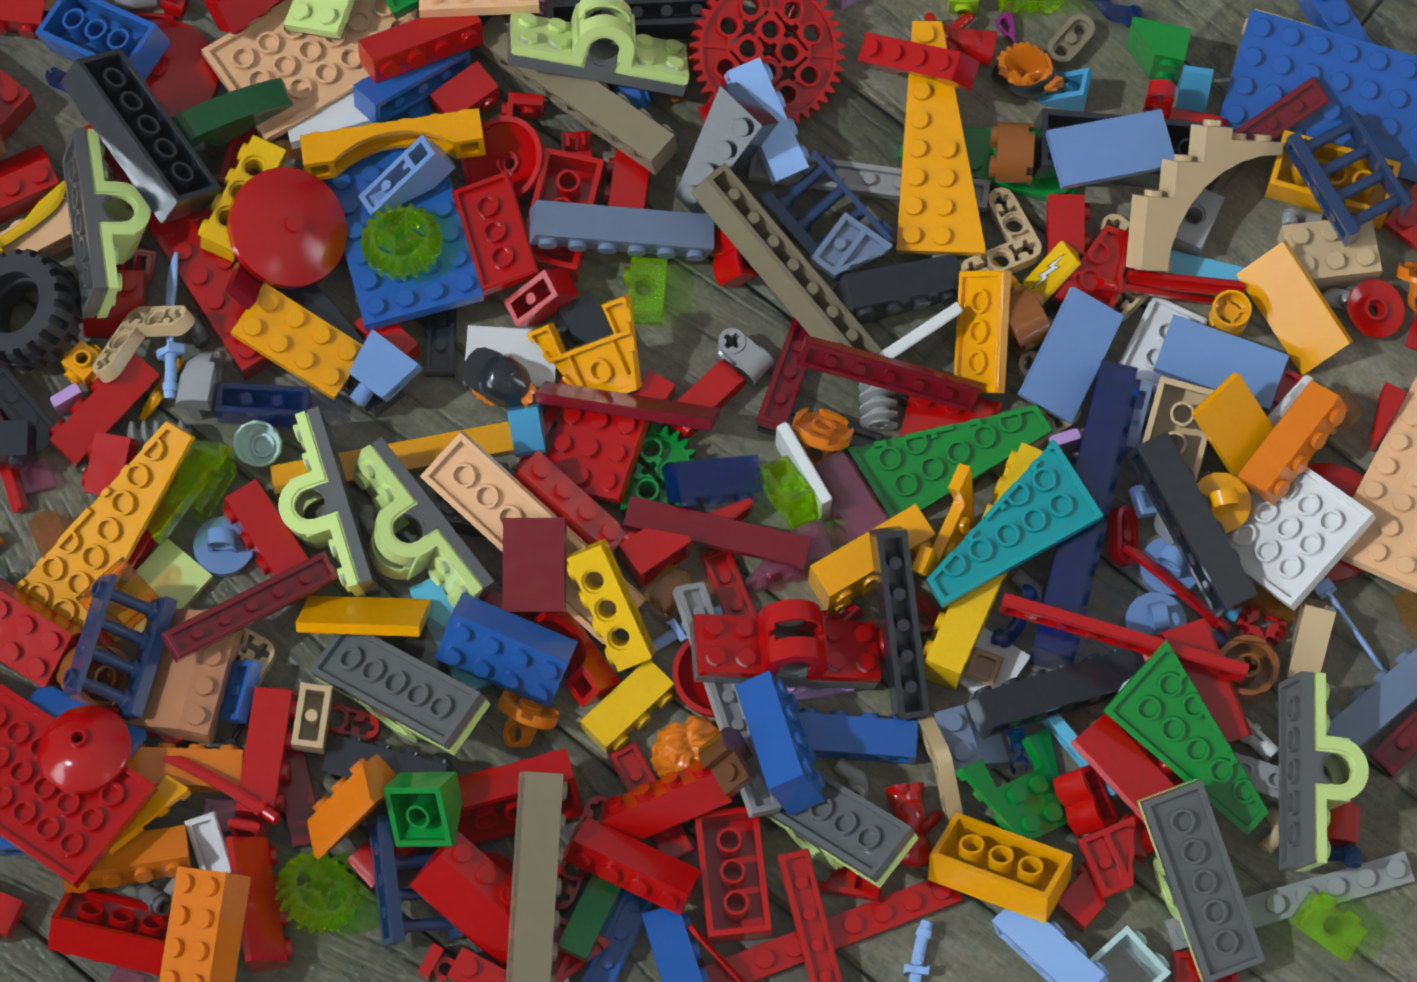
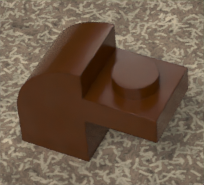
(726, 758)

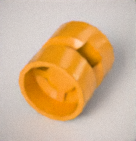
(1230, 312)

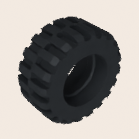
(56, 314)

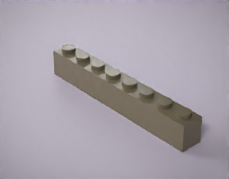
(589, 103)
(778, 261)
(535, 877)

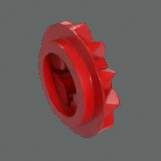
(1273, 634)

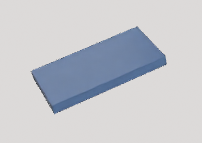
(1109, 148)
(1070, 355)
(1210, 356)

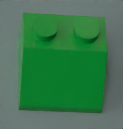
(1158, 48)
(424, 808)

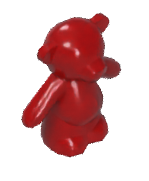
(974, 43)
(907, 806)

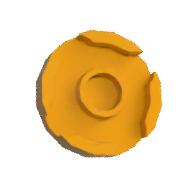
(1227, 499)

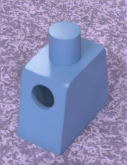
(381, 370)

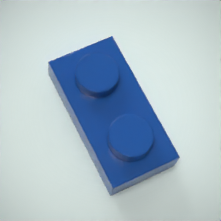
(240, 691)

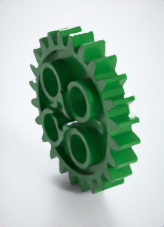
(670, 452)

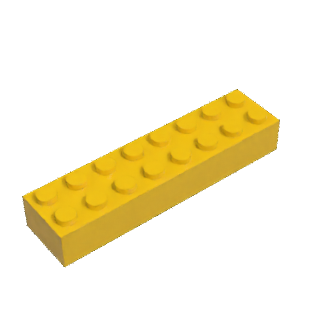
(961, 626)

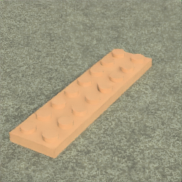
(487, 494)

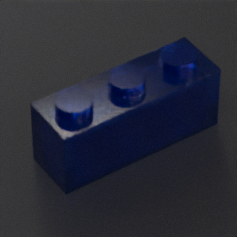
(268, 403)
(712, 480)

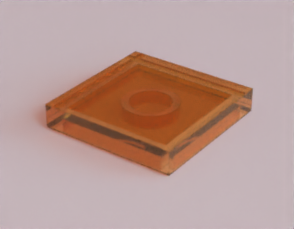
(129, 582)

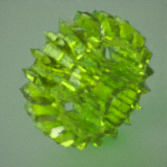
(392, 229)
(310, 902)

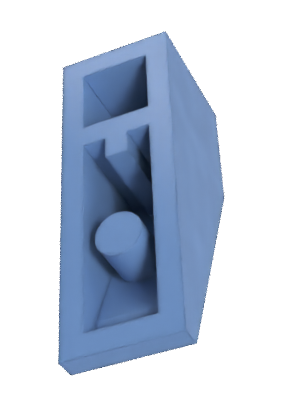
(410, 175)

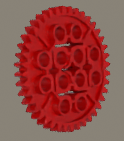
(818, 56)

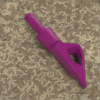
(1009, 19)

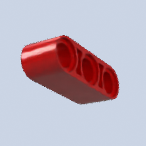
(712, 390)

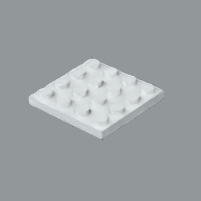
(1299, 538)

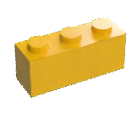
(628, 707)

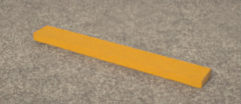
(414, 453)

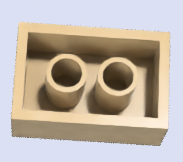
(1328, 259)
(1172, 414)

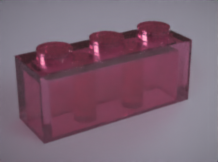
(850, 495)

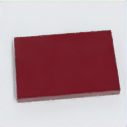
(534, 564)

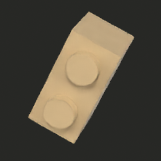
(312, 718)

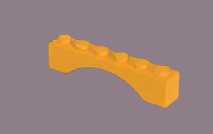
(333, 151)

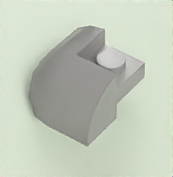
(199, 383)

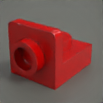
(524, 104)

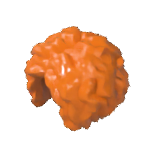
(679, 744)

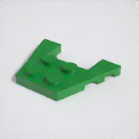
(1027, 803)

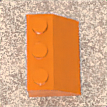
(349, 805)

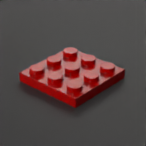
(597, 451)

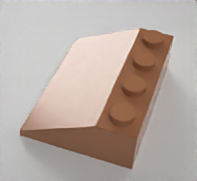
(189, 693)

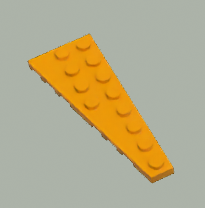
(936, 179)
(108, 526)

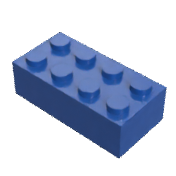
(94, 26)
(505, 650)
(781, 742)

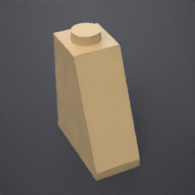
(1310, 636)

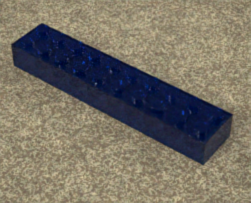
(1097, 467)

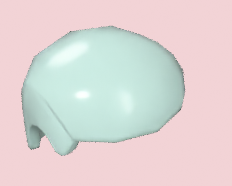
(257, 443)

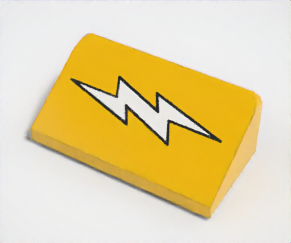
(1053, 270)

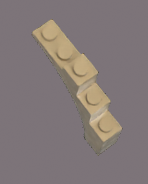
(1160, 212)

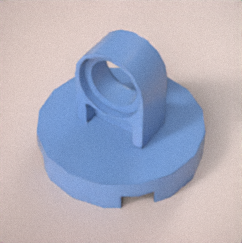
(220, 549)
(1169, 559)
(1154, 614)

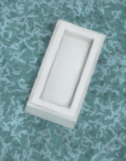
(208, 843)

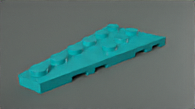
(1026, 520)

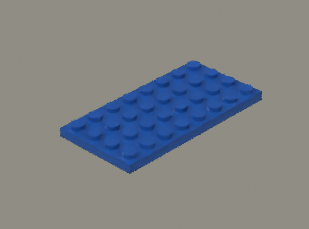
(1371, 78)
(445, 286)

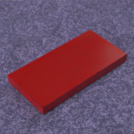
(496, 233)

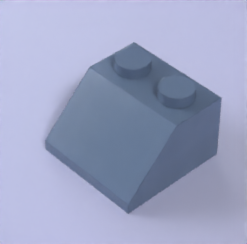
(966, 742)

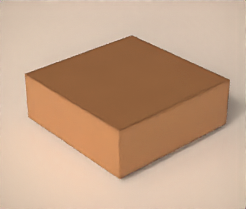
(983, 667)

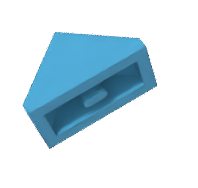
(1194, 88)
(1073, 94)
(527, 429)

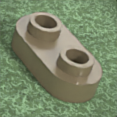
(1068, 41)

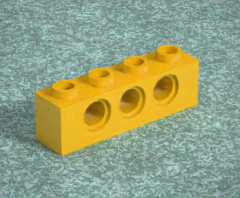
(256, 155)
(600, 559)

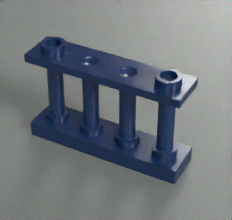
(1333, 200)
(801, 225)
(149, 645)
(392, 895)

